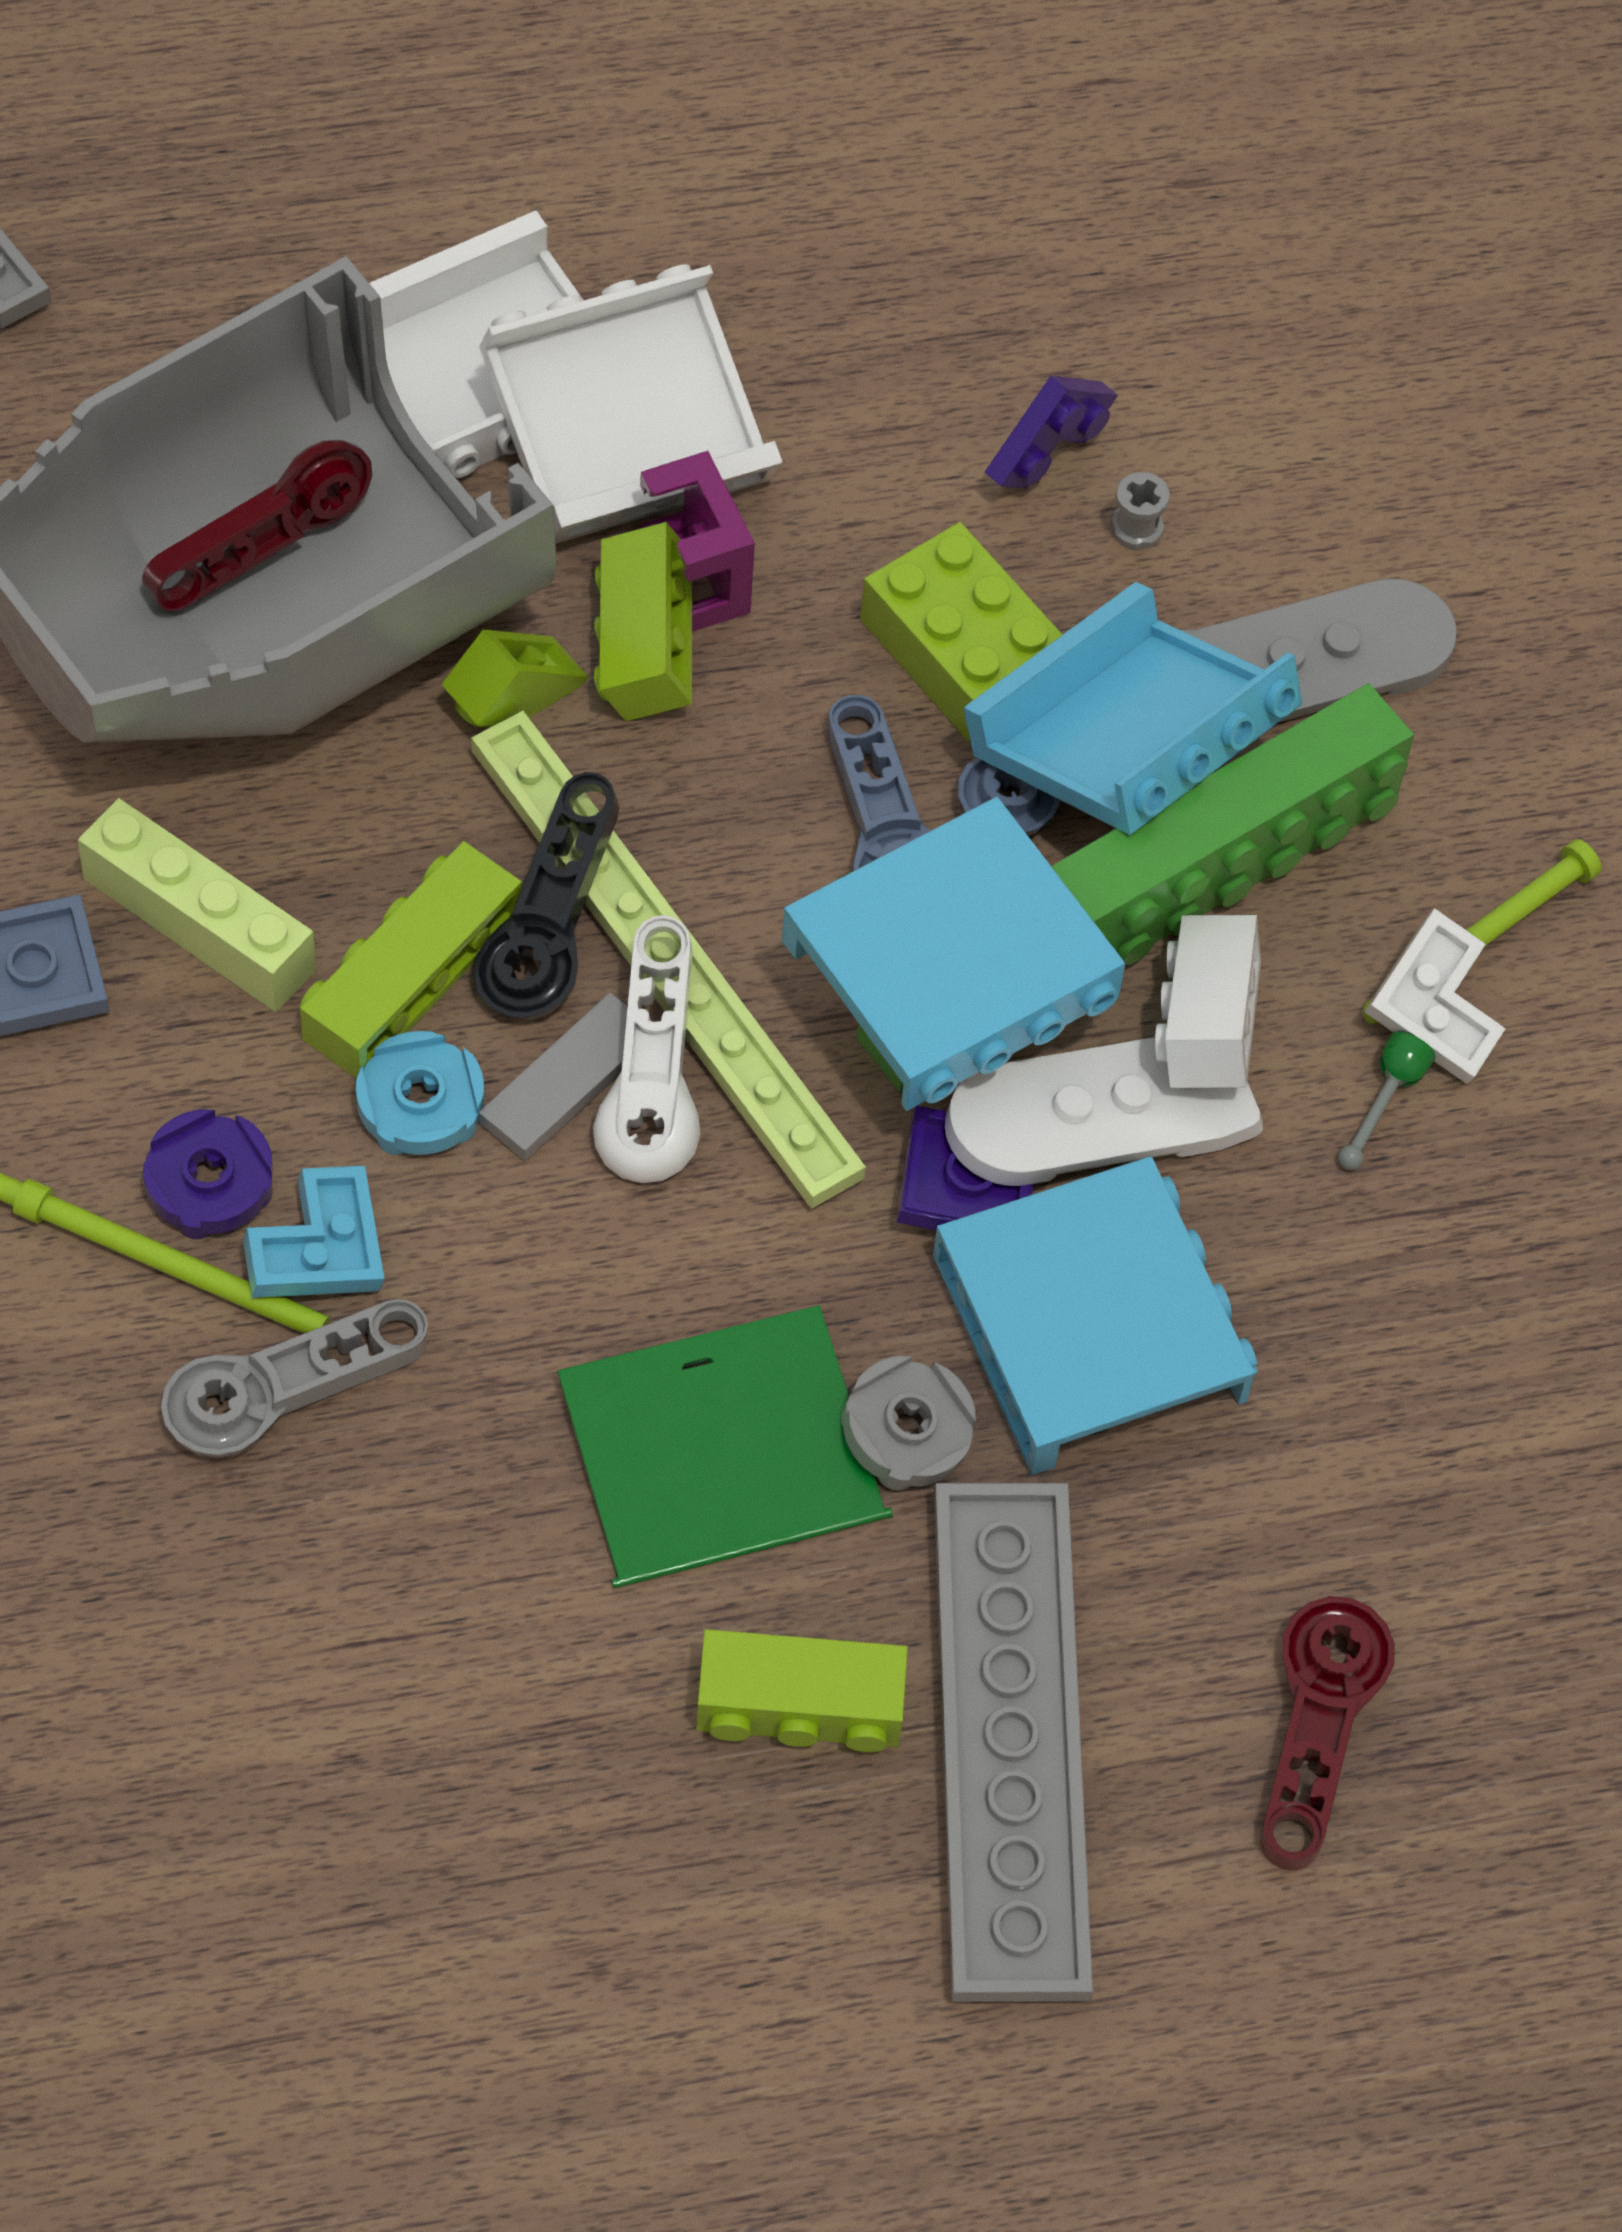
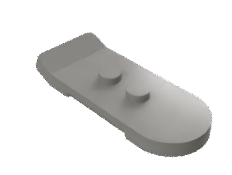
(1369, 633)

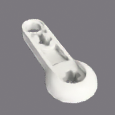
(652, 1070)

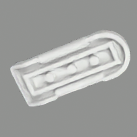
(1088, 1114)

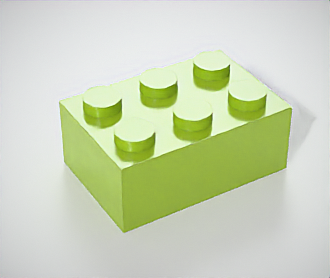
(953, 620)

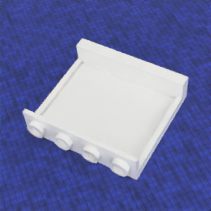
(437, 321)
(621, 390)

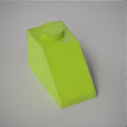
(511, 675)

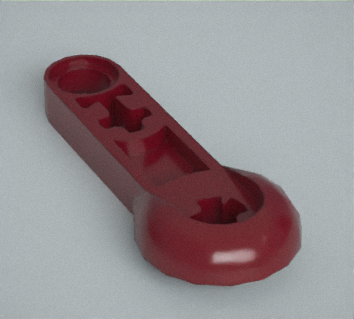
(311, 494)
(1323, 1711)

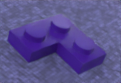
(1060, 412)

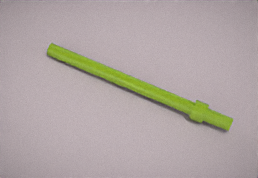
(37, 1203)

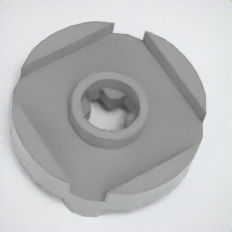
(896, 1455)

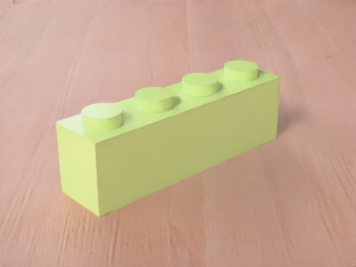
(197, 904)

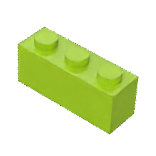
(644, 623)
(802, 1690)

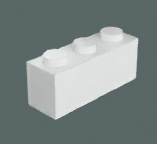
(1210, 1001)

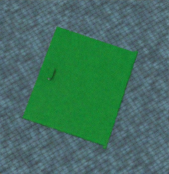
(720, 1451)

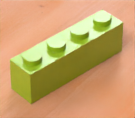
(409, 959)

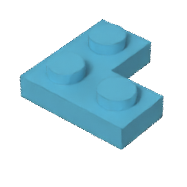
(331, 1251)

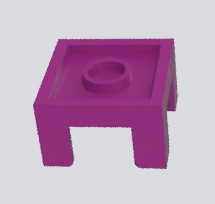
(711, 536)

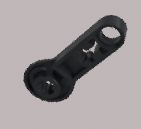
(548, 910)

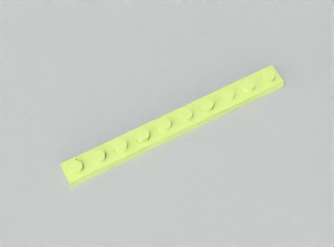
(717, 1020)

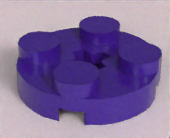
(208, 1206)

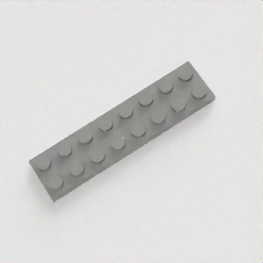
(1011, 1744)

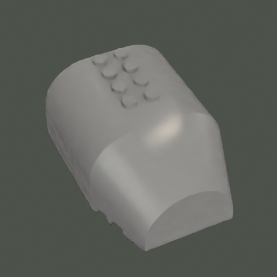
(303, 625)

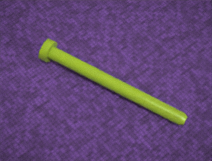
(1577, 863)

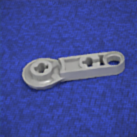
(282, 1379)

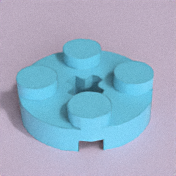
(420, 1127)

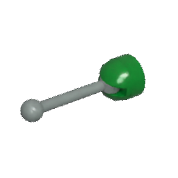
(1403, 1063)

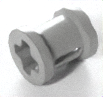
(1141, 503)

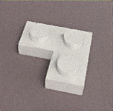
(1422, 999)

